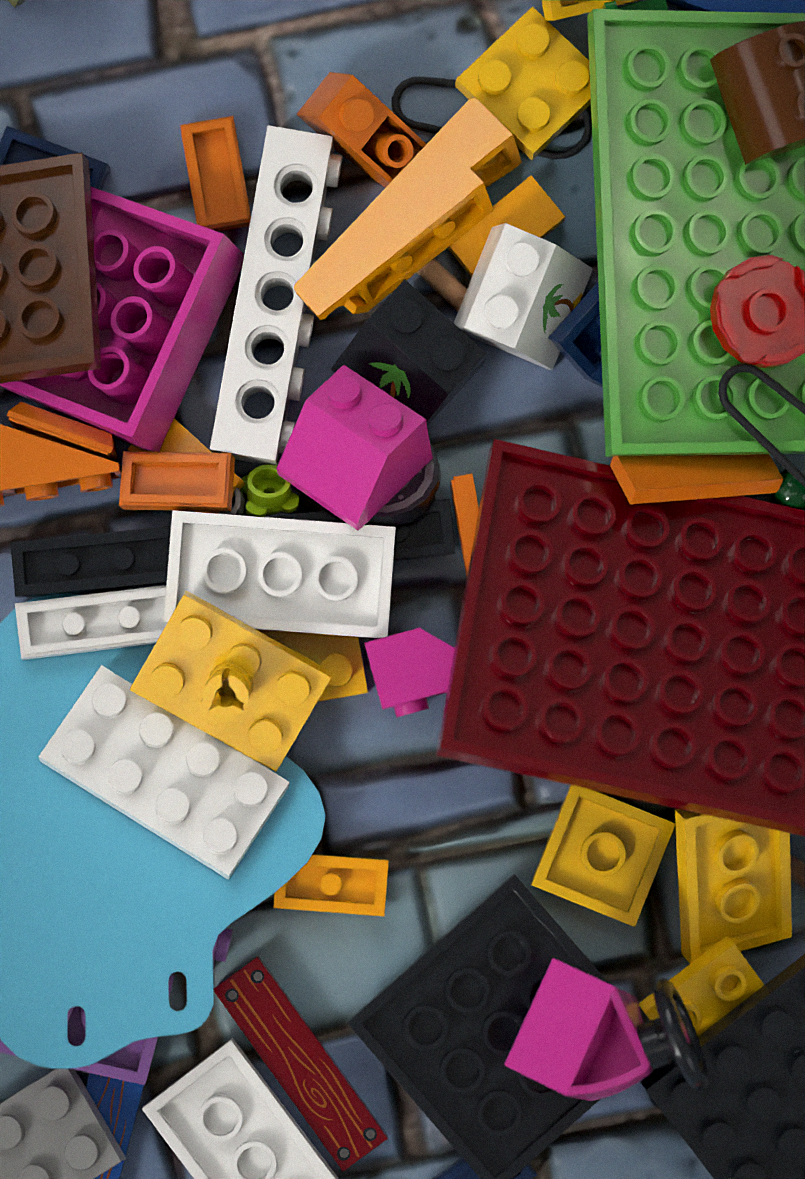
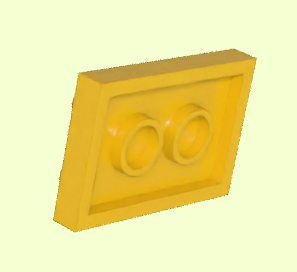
(231, 681)
(731, 883)

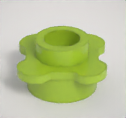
(268, 492)

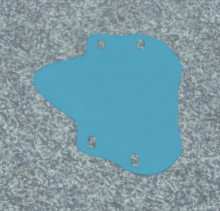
(97, 901)

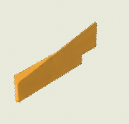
(415, 215)

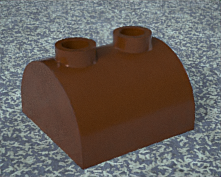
(765, 91)

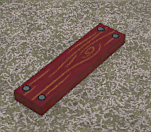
(300, 1063)

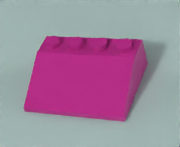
(157, 307)

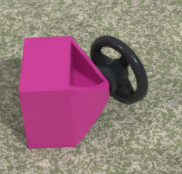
(593, 1039)

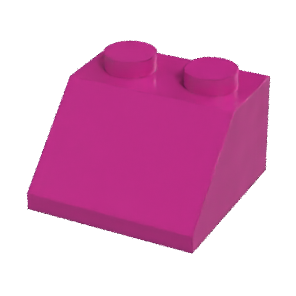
(354, 447)

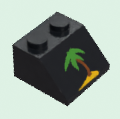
(413, 353)

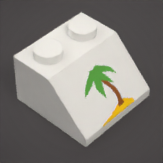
(521, 294)

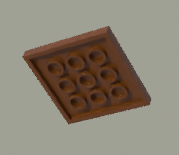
(47, 269)

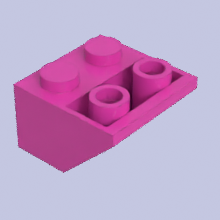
(409, 669)

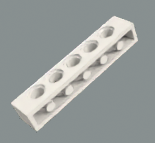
(285, 158)

